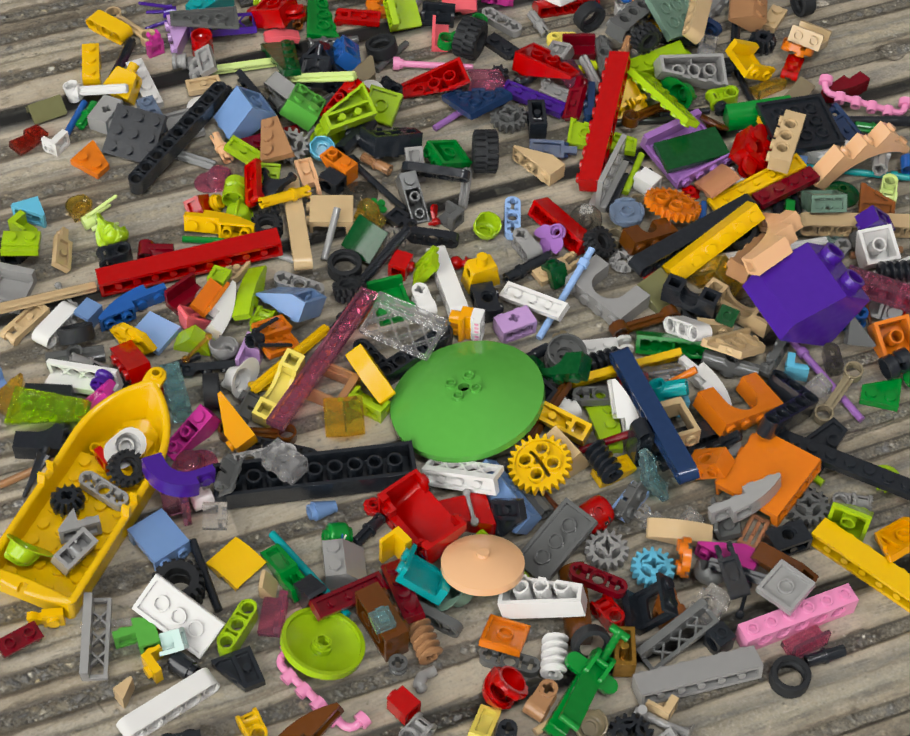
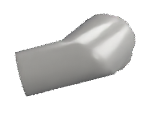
(422, 677)

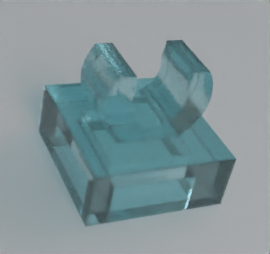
(382, 619)

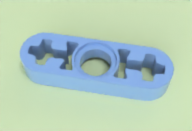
(516, 212)

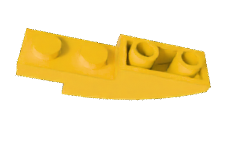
(218, 223)

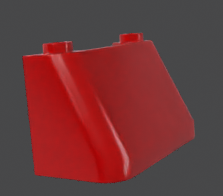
(420, 515)

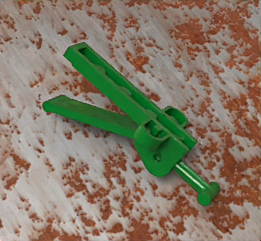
(590, 677)

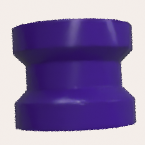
(101, 377)

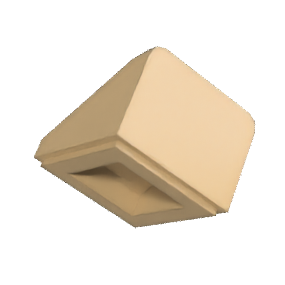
(267, 585)
(124, 691)

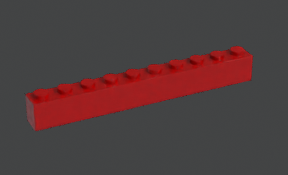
(604, 120)
(195, 259)

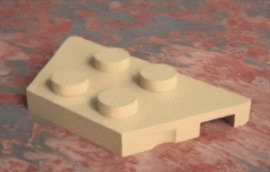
(735, 343)

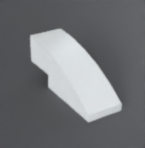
(222, 311)
(621, 404)

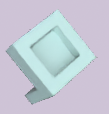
(173, 641)

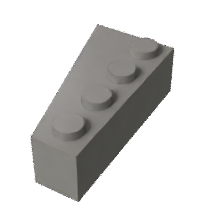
(699, 70)

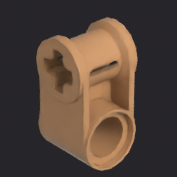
(541, 702)

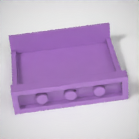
(673, 129)

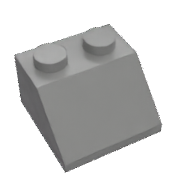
(342, 562)

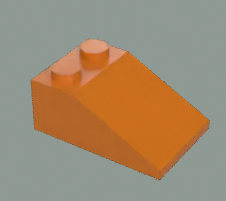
(890, 334)

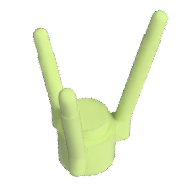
(89, 220)

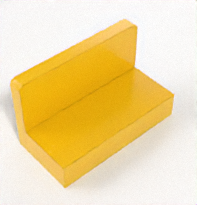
(393, 544)

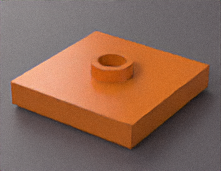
(504, 635)

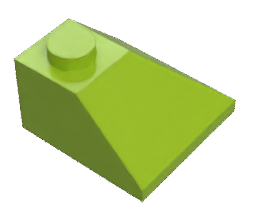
(851, 518)

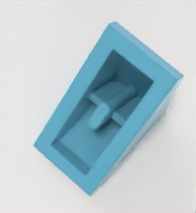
(33, 210)

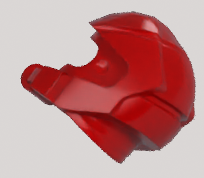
(504, 683)

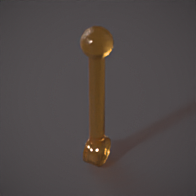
(185, 359)

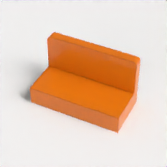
(208, 297)

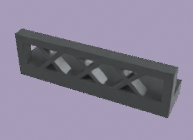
(674, 628)

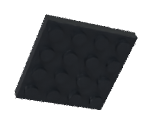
(819, 126)

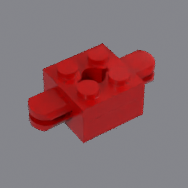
(276, 13)
(750, 150)

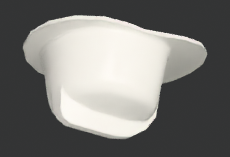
(237, 377)
(128, 438)

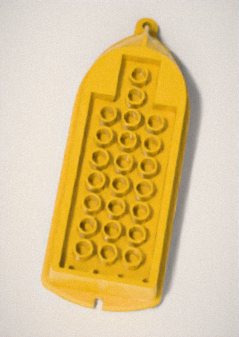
(41, 583)

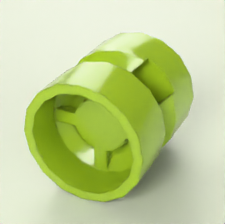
(233, 190)

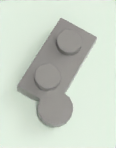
(553, 90)

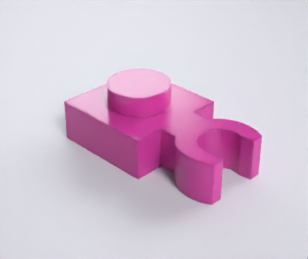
(155, 45)

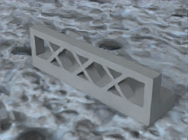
(87, 634)

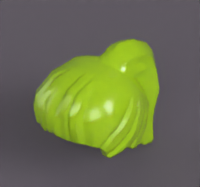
(109, 232)

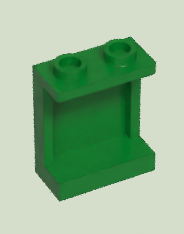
(393, 286)

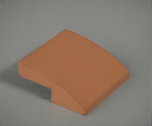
(717, 181)

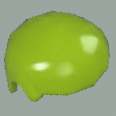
(487, 225)

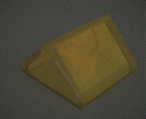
(344, 416)

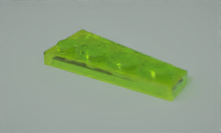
(40, 407)

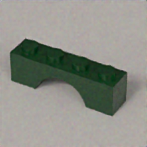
(572, 368)

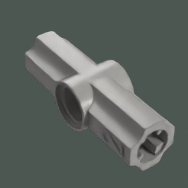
(880, 163)

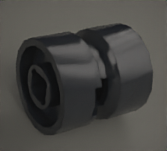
(894, 364)

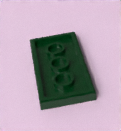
(690, 149)

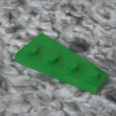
(319, 20)

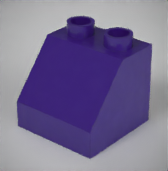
(808, 294)

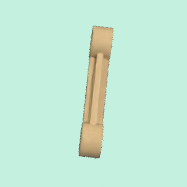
(138, 31)

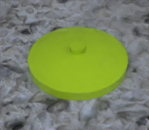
(322, 648)

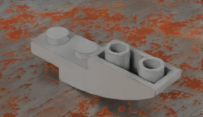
(753, 498)

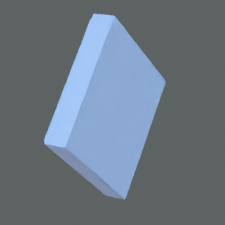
(158, 330)

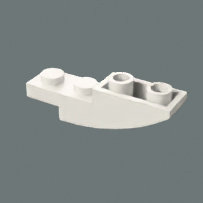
(705, 378)

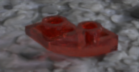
(29, 140)

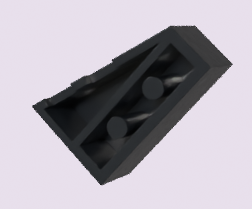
(389, 142)

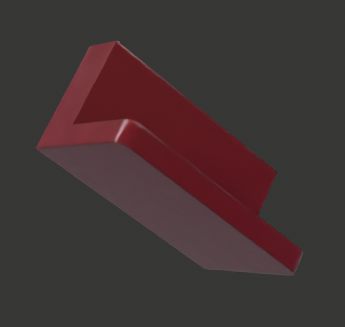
(582, 44)
(181, 292)

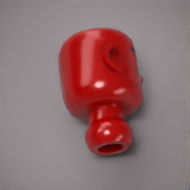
(600, 510)

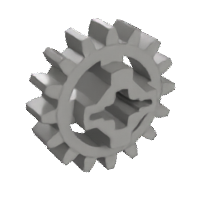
(297, 141)
(599, 545)

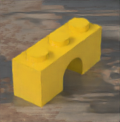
(91, 64)

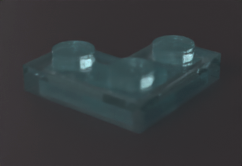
(650, 477)

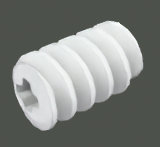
(553, 654)

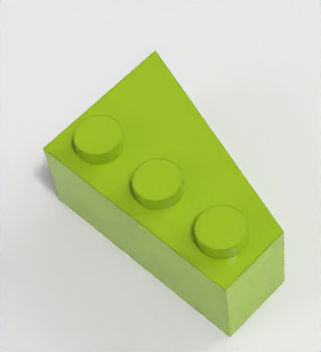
(349, 112)

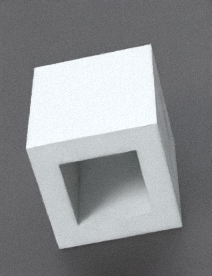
(646, 180)

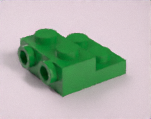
(446, 153)

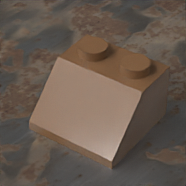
(748, 13)

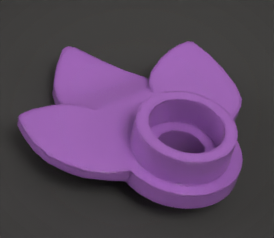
(549, 239)

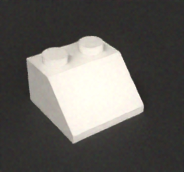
(876, 245)

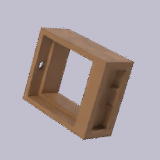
(340, 375)

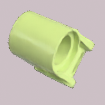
(889, 186)

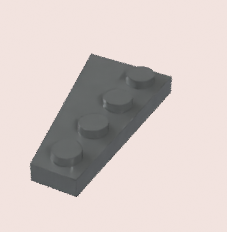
(206, 18)

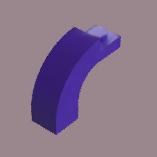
(175, 482)

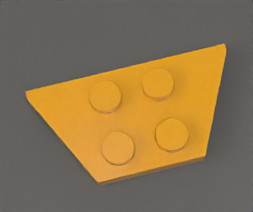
(894, 539)

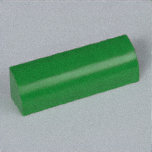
(744, 114)
(656, 342)

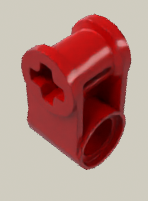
(606, 610)

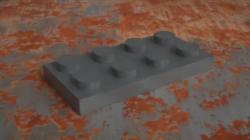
(557, 540)

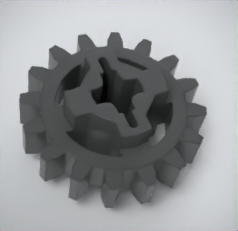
(508, 117)
(810, 508)

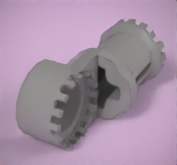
(854, 499)

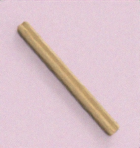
(47, 297)

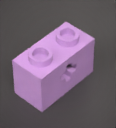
(514, 324)

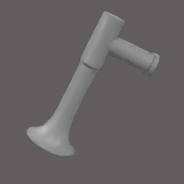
(654, 719)

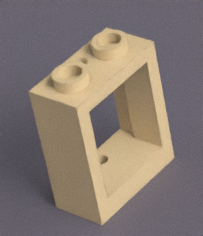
(676, 407)

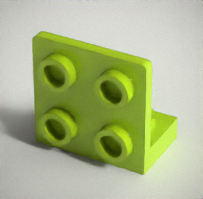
(402, 14)

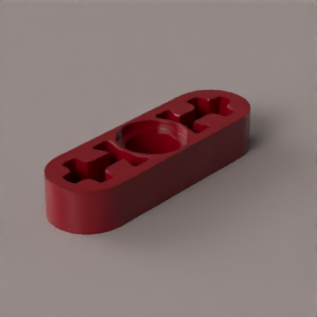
(601, 588)

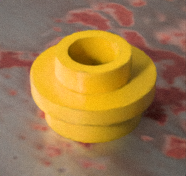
(215, 202)

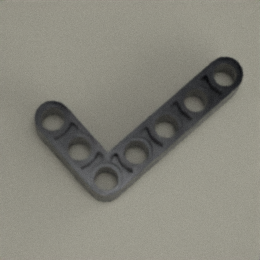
(401, 362)
(796, 406)
(642, 436)

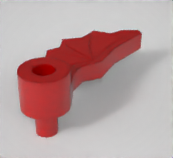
(435, 220)

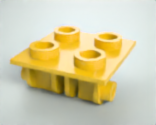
(632, 98)

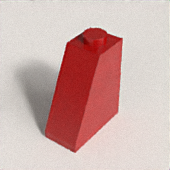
(481, 510)

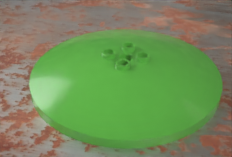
(473, 424)

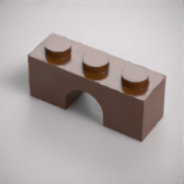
(636, 240)

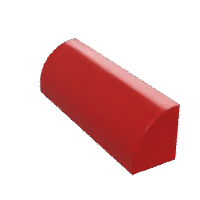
(546, 9)
(547, 212)

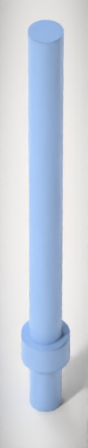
(582, 265)

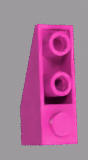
(193, 431)
(706, 550)

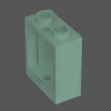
(818, 200)

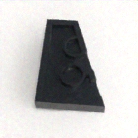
(829, 434)

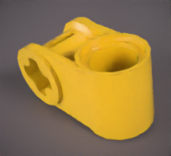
(251, 724)

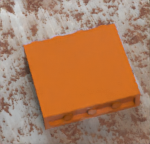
(768, 457)

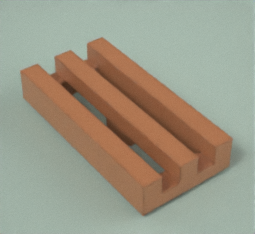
(760, 519)

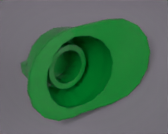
(681, 90)

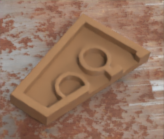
(274, 142)

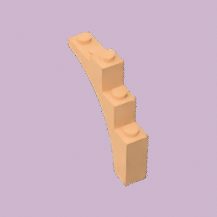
(861, 147)
(775, 244)

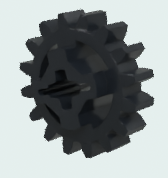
(628, 726)

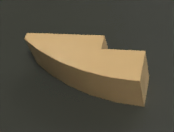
(670, 530)

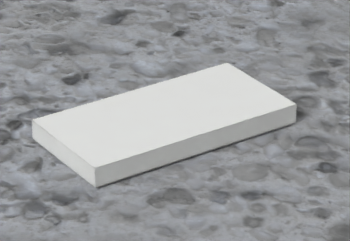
(172, 608)

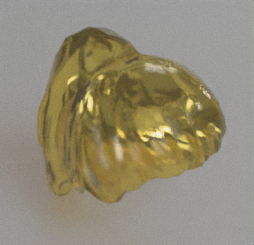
(370, 210)

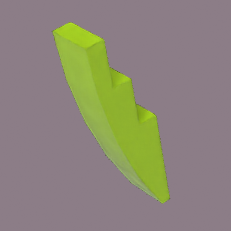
(246, 296)

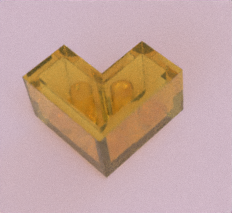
(716, 268)

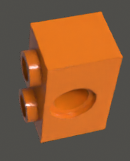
(713, 462)

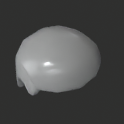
(224, 347)

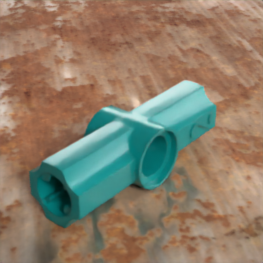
(669, 389)

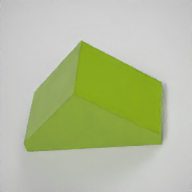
(190, 338)

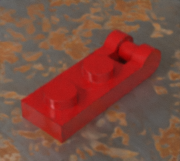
(357, 17)
(792, 67)
(253, 182)

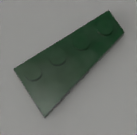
(284, 56)

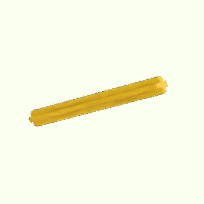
(302, 348)

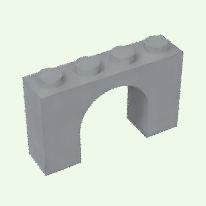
(609, 309)

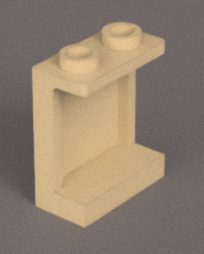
(810, 35)
(321, 209)

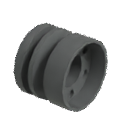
(560, 345)

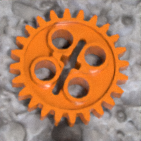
(672, 204)

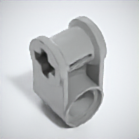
(525, 244)
(418, 727)

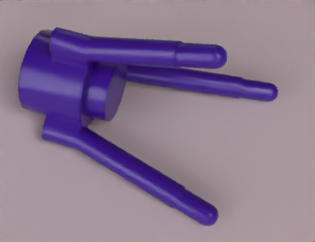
(165, 11)

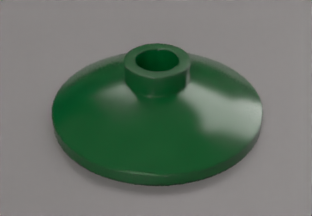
(849, 189)

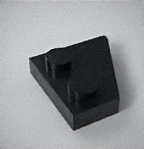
(508, 514)
(240, 669)

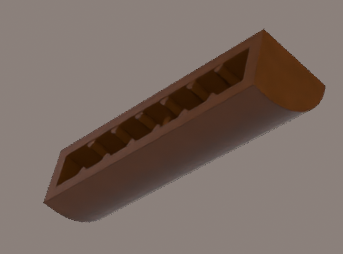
(572, 624)

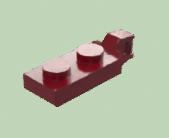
(575, 99)

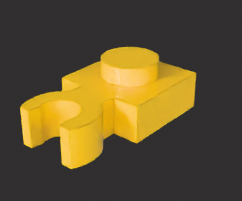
(48, 617)

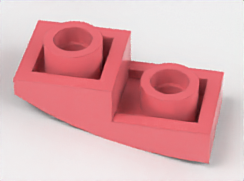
(463, 6)
(278, 35)

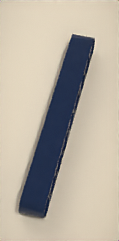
(649, 407)

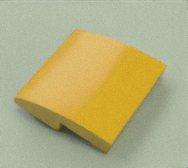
(236, 563)

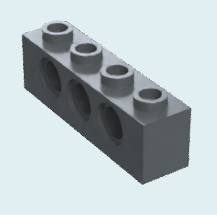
(627, 20)

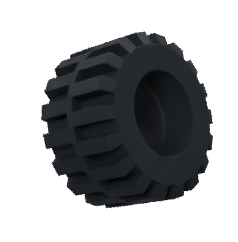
(470, 37)
(485, 151)
(184, 573)

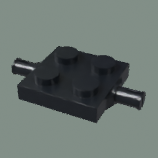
(316, 63)

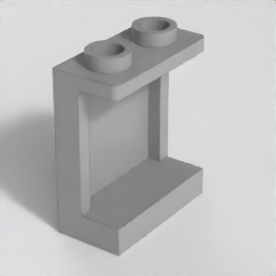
(16, 282)

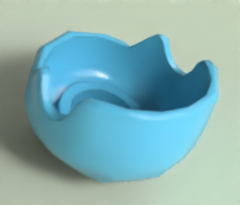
(319, 145)

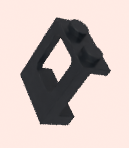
(637, 605)

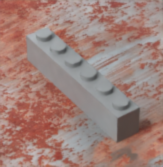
(697, 675)

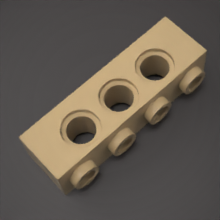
(786, 141)

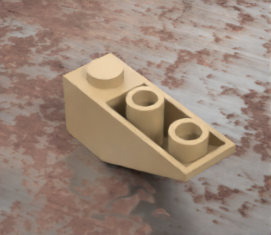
(540, 164)

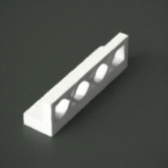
(80, 380)
(460, 478)

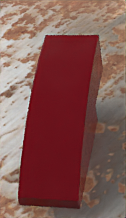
(851, 86)

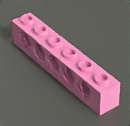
(812, 611)

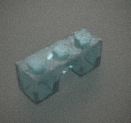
(176, 393)

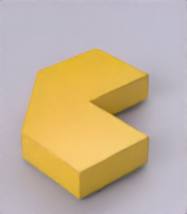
(125, 332)

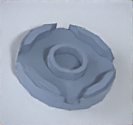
(626, 212)

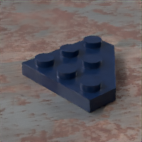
(477, 101)

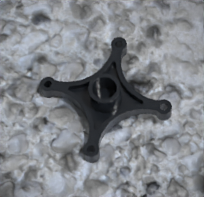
(273, 186)

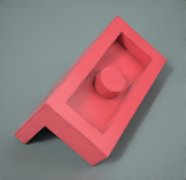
(436, 30)

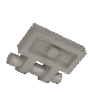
(204, 59)

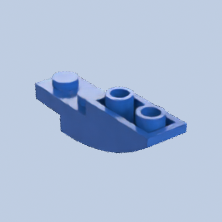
(126, 306)

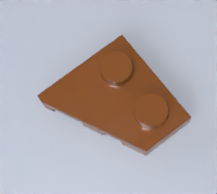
(870, 197)

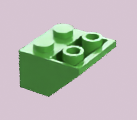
(303, 106)

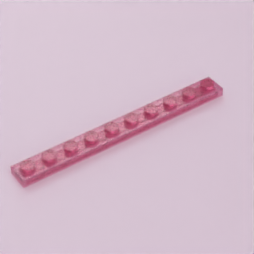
(321, 359)

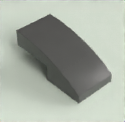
(883, 311)

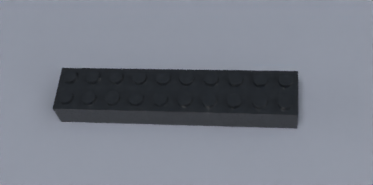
(328, 475)

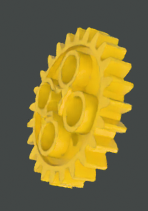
(555, 454)

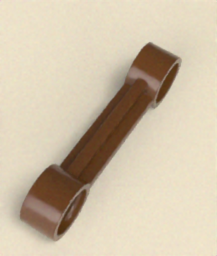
(631, 117)
(621, 327)
(271, 433)

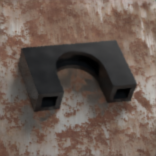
(28, 442)

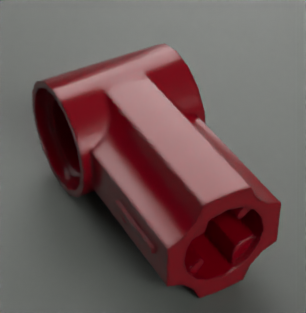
(149, 248)

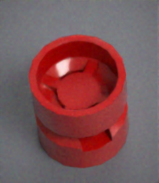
(200, 38)

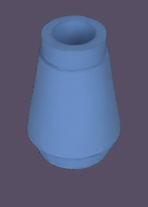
(319, 509)

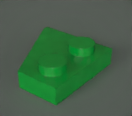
(882, 394)

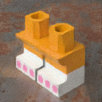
(468, 323)

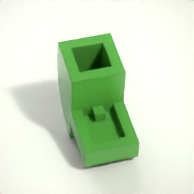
(140, 632)

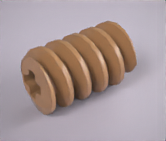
(424, 641)

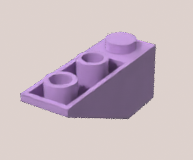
(177, 36)

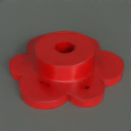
(694, 193)

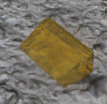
(768, 87)

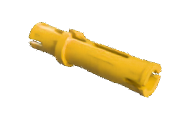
(291, 194)

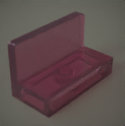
(486, 78)
(175, 506)
(273, 615)
(806, 641)

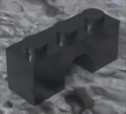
(678, 294)

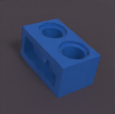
(346, 53)

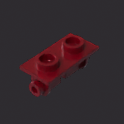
(20, 639)

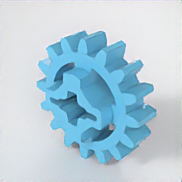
(648, 563)

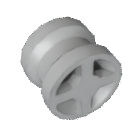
(179, 60)

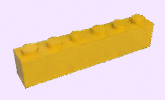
(714, 240)
(863, 562)

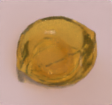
(78, 206)

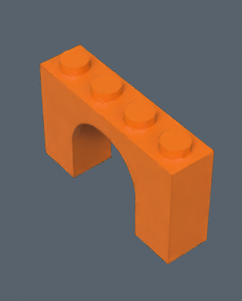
(726, 418)

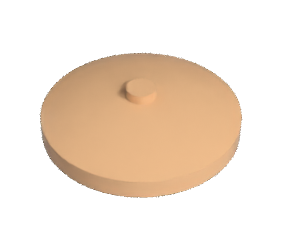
(482, 565)

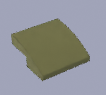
(653, 286)

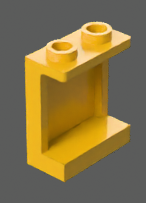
(742, 55)

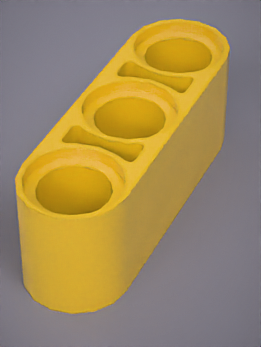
(109, 27)

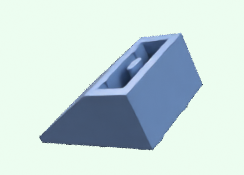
(295, 302)

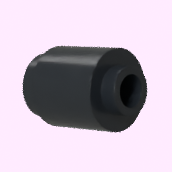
(182, 665)

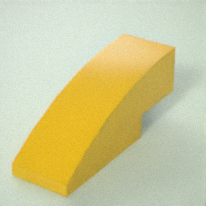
(370, 374)

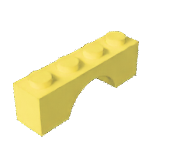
(287, 371)

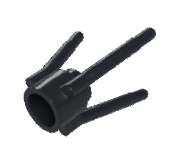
(257, 339)

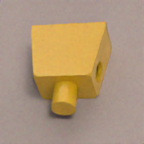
(127, 76)
(480, 270)

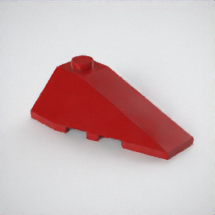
(538, 62)
(440, 79)

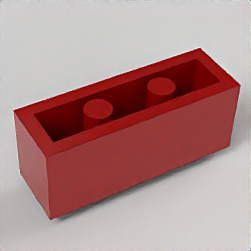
(130, 361)

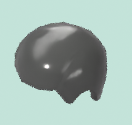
(706, 575)

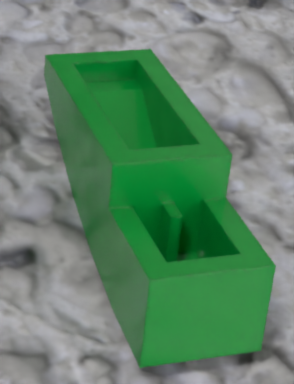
(283, 569)

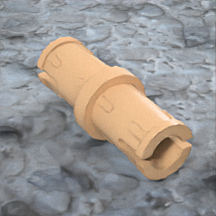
(219, 146)

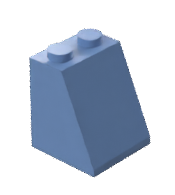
(243, 113)

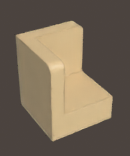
(665, 709)

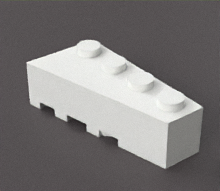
(543, 599)

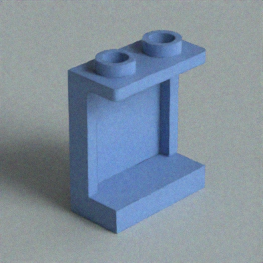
(159, 538)

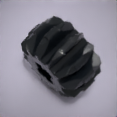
(765, 41)
(66, 499)

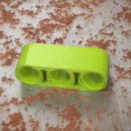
(238, 619)

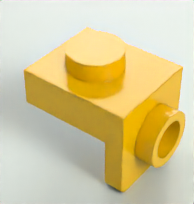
(150, 664)

